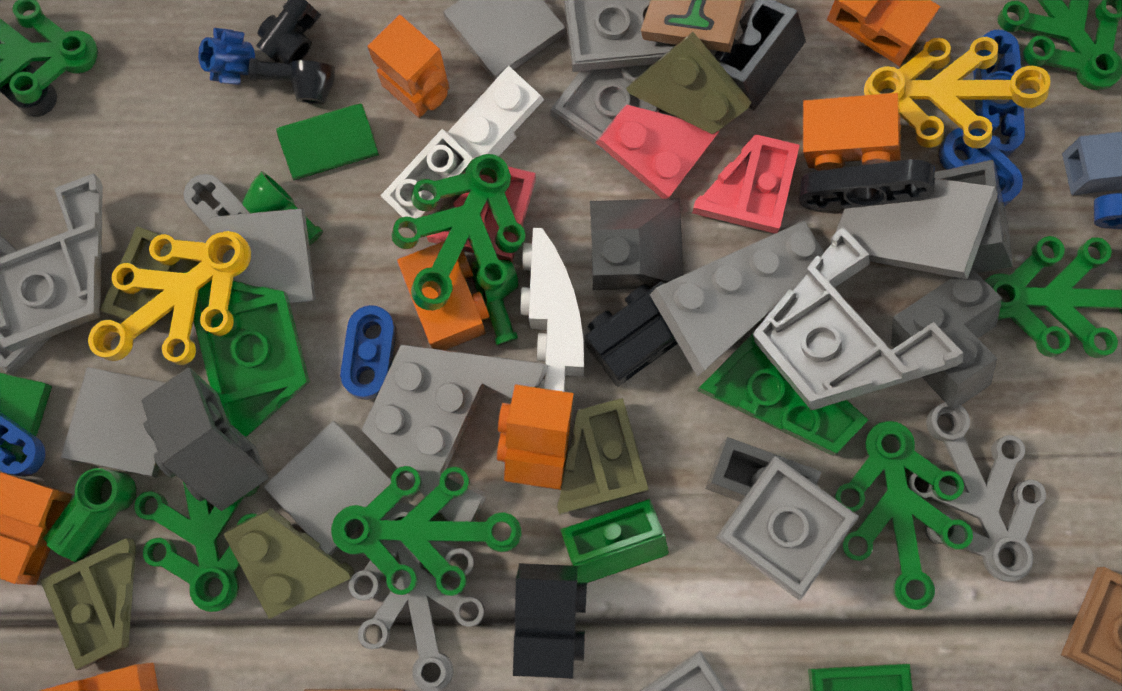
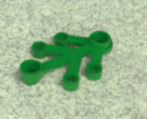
(1069, 25)
(18, 52)
(463, 224)
(1059, 298)
(900, 505)
(417, 530)
(202, 532)

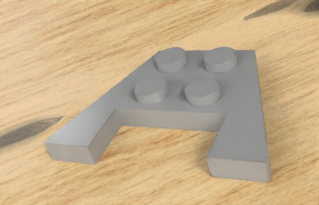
(57, 279)
(830, 349)
(428, 407)

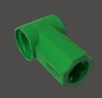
(88, 514)

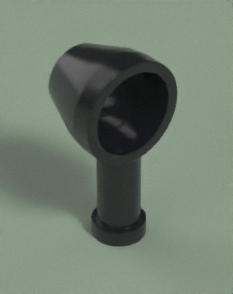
(309, 78)

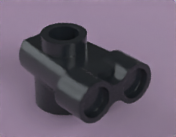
(284, 35)

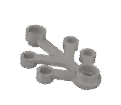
(984, 499)
(418, 603)

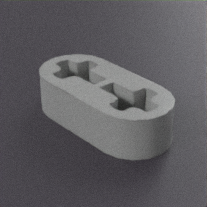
(228, 202)

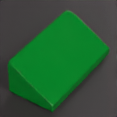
(327, 141)
(615, 541)

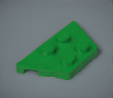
(258, 360)

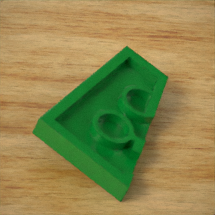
(760, 391)

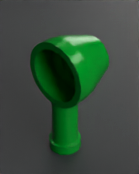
(268, 195)
(495, 303)

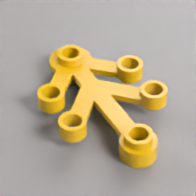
(948, 89)
(177, 293)

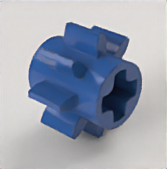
(226, 56)

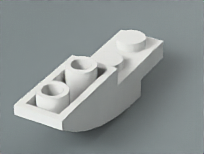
(482, 130)
(553, 308)

